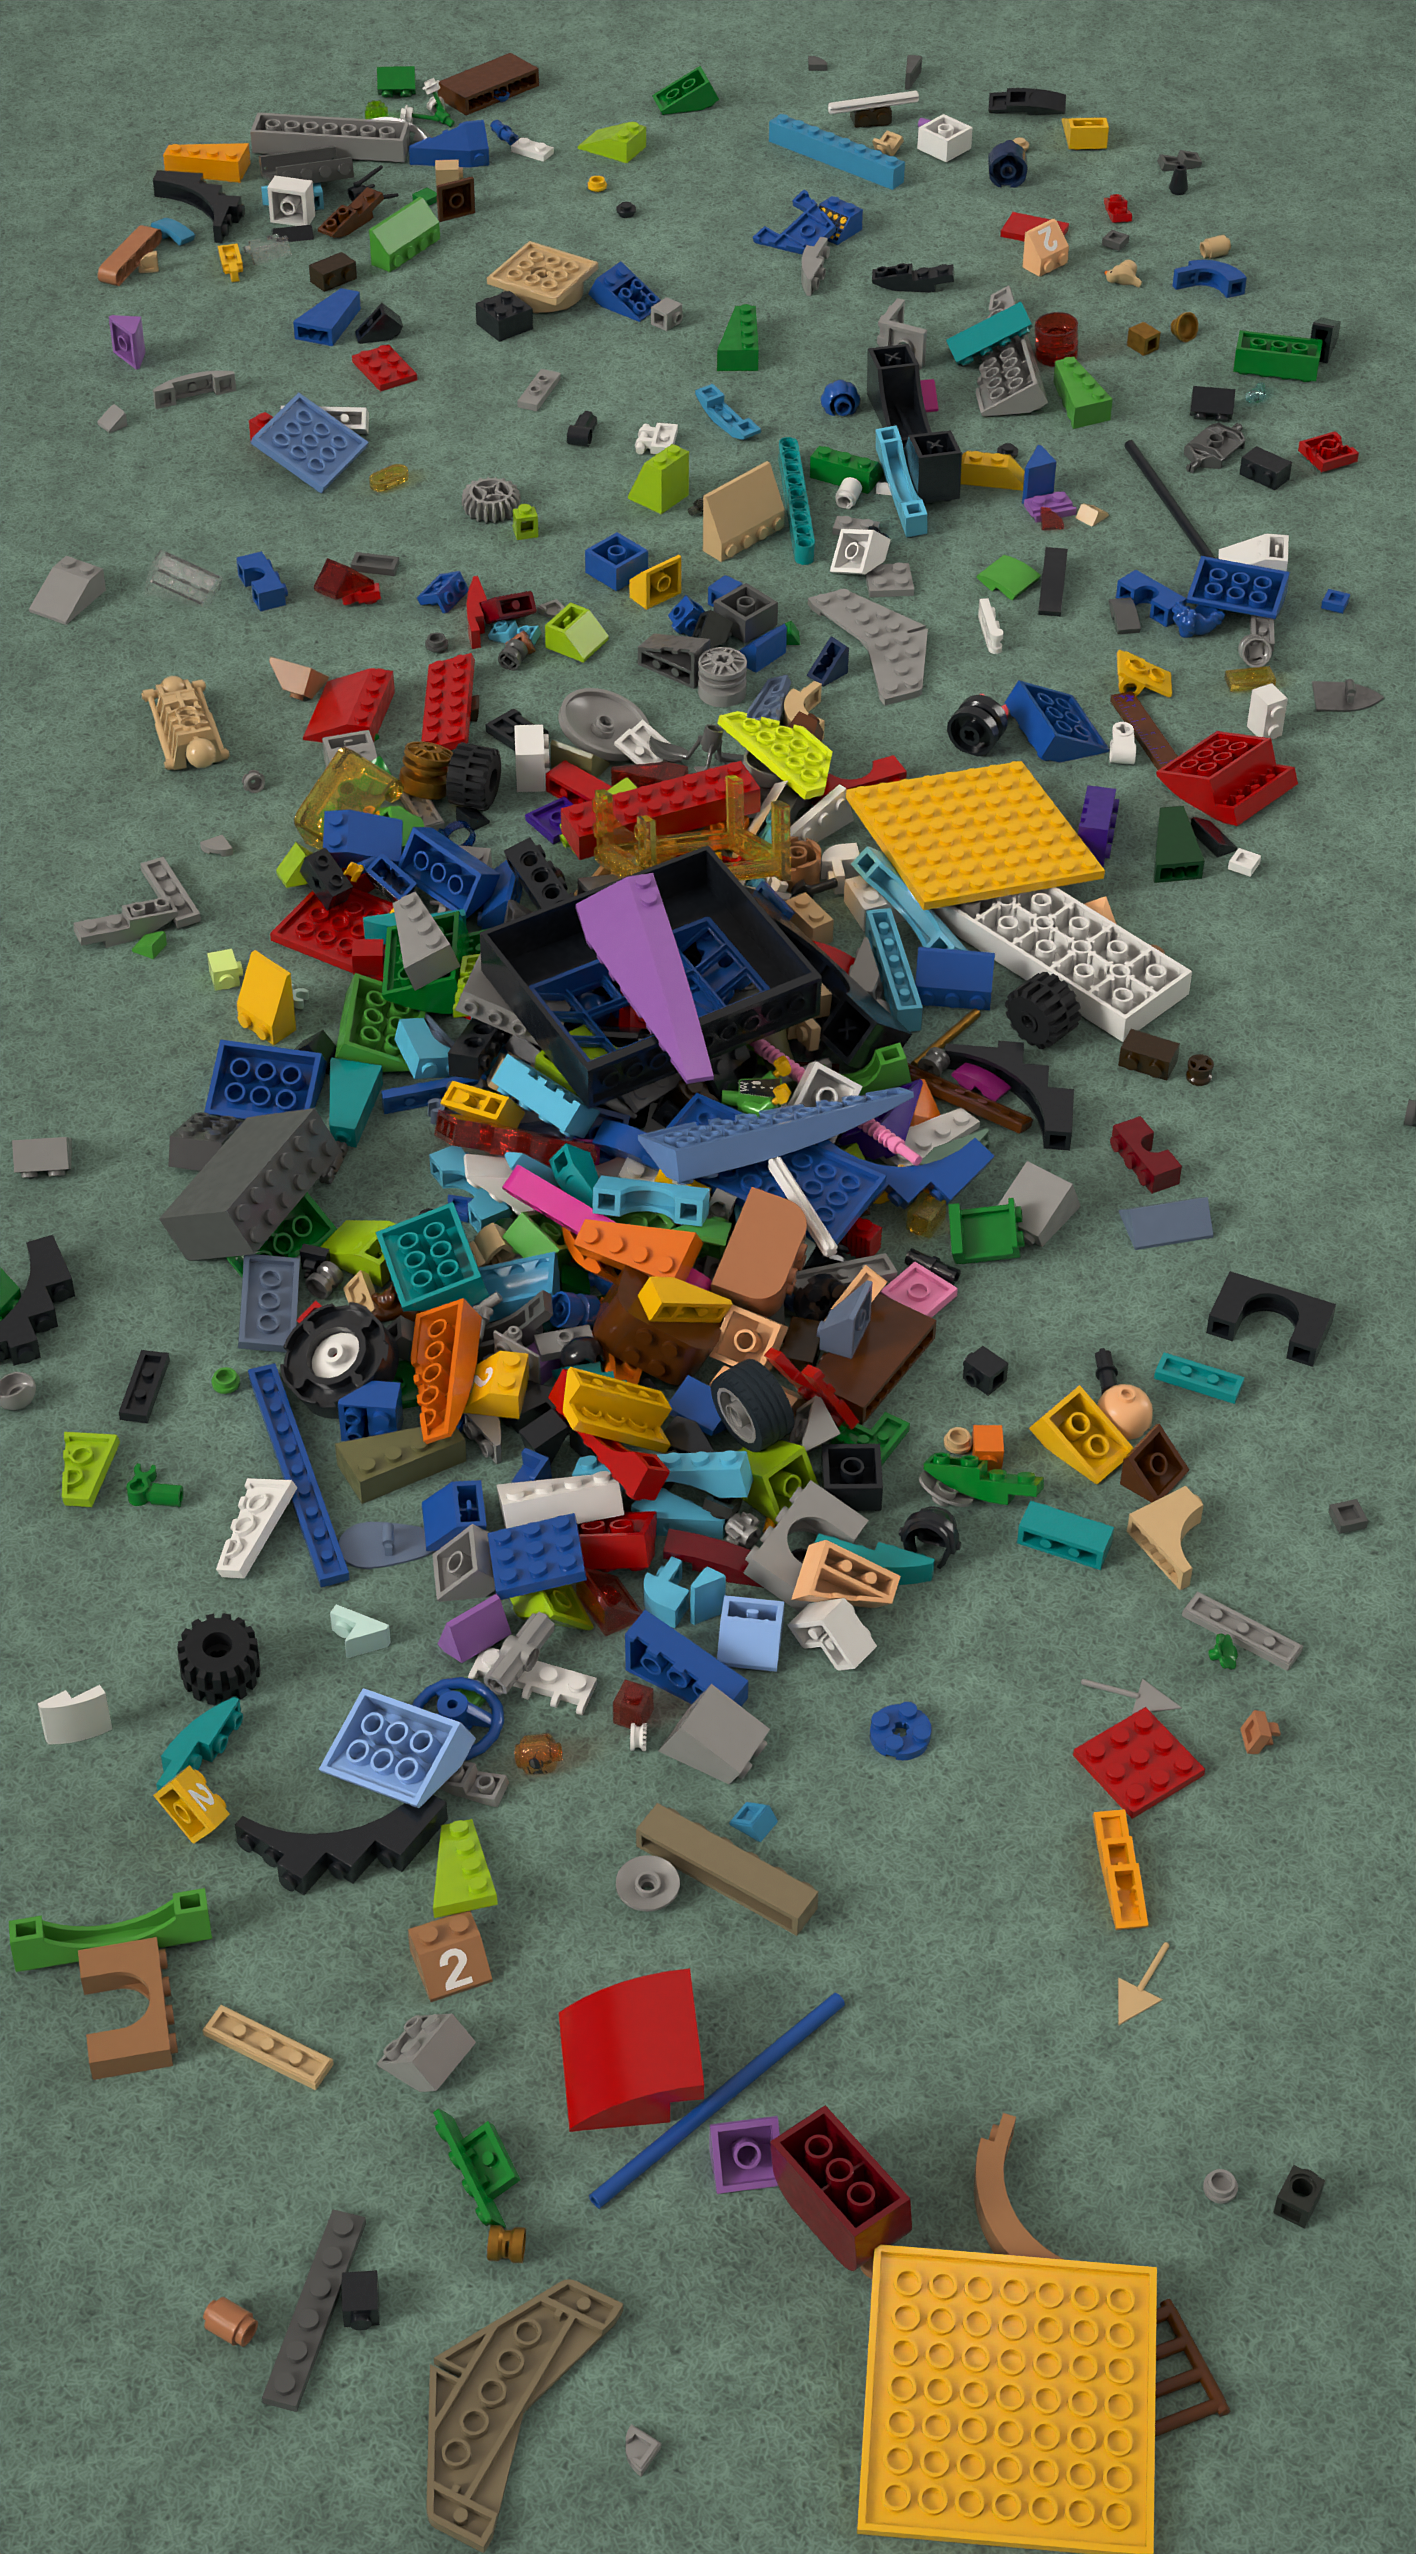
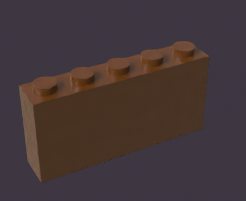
(476, 86)
(883, 1356)

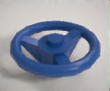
(456, 1707)

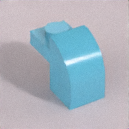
(663, 1594)

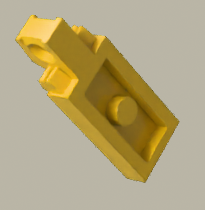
(231, 260)

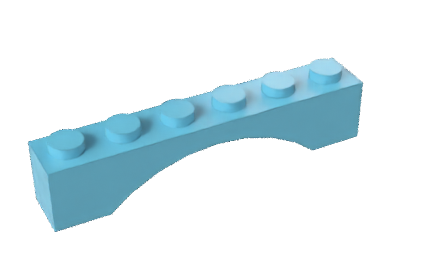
(907, 502)
(882, 876)
(719, 1473)

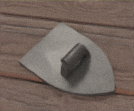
(1343, 696)

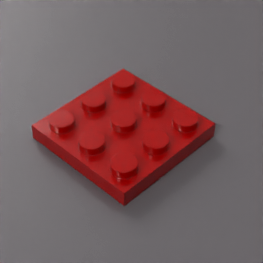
(1138, 1762)

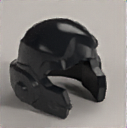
(934, 1527)

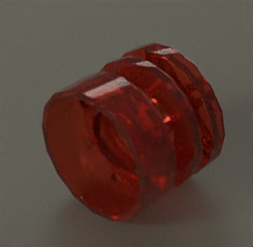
(1055, 337)

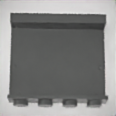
(307, 164)

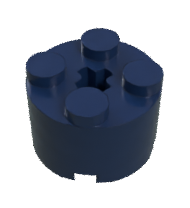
(1007, 164)

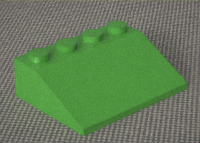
(371, 1026)

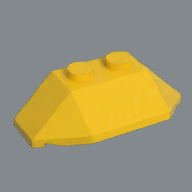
(991, 470)

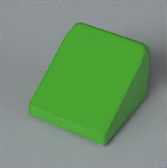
(151, 944)

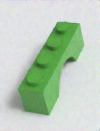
(884, 1071)

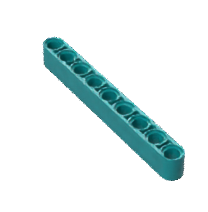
(796, 501)

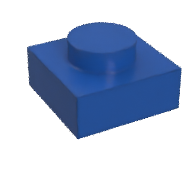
(1335, 601)

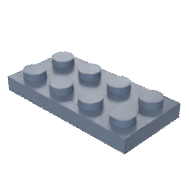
(268, 1302)

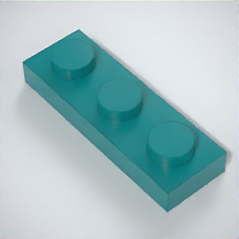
(1199, 1378)

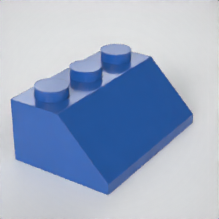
(495, 907)
(954, 978)

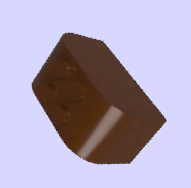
(658, 1348)

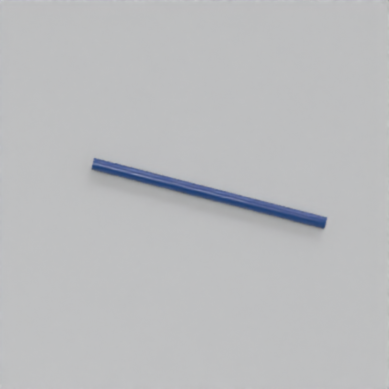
(716, 2101)

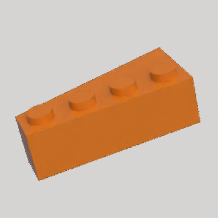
(644, 1248)

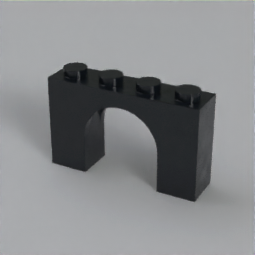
(1247, 1295)

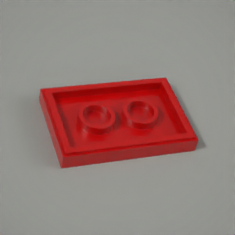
(1020, 223)

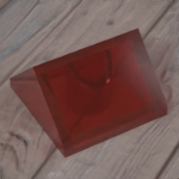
(340, 580)
(607, 1601)

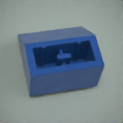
(371, 1410)
(452, 1511)

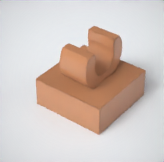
(1258, 1732)

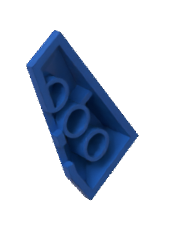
(464, 143)

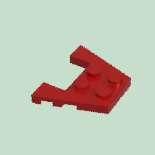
(811, 1384)

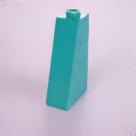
(352, 1098)

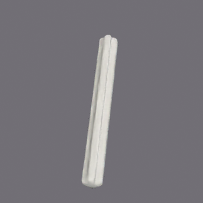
(873, 102)
(795, 1194)

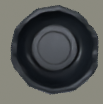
(582, 1351)

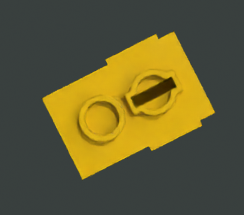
(1138, 673)

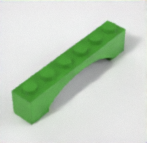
(47, 1944)

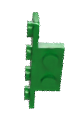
(482, 2162)

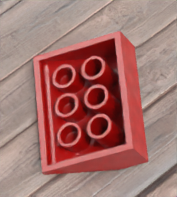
(352, 704)

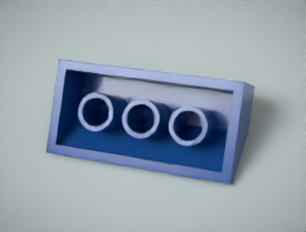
(447, 871)

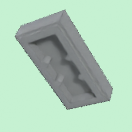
(551, 1343)

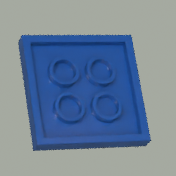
(536, 1556)

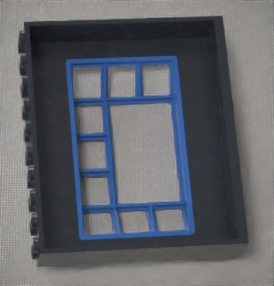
(550, 960)

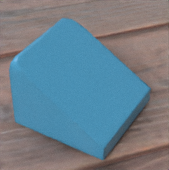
(754, 1820)

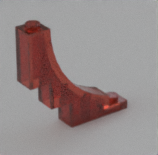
(499, 1139)

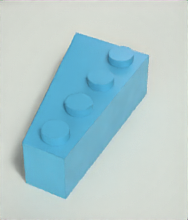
(545, 1097)

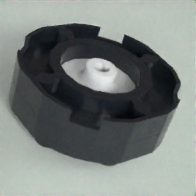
(336, 1354)

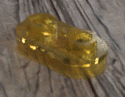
(388, 477)

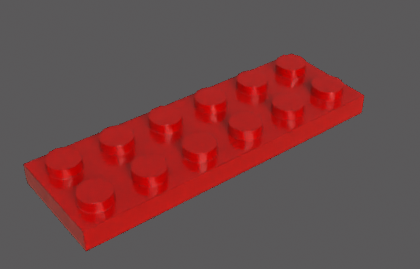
(448, 701)

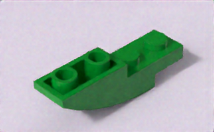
(971, 1478)

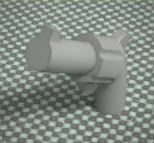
(485, 1310)

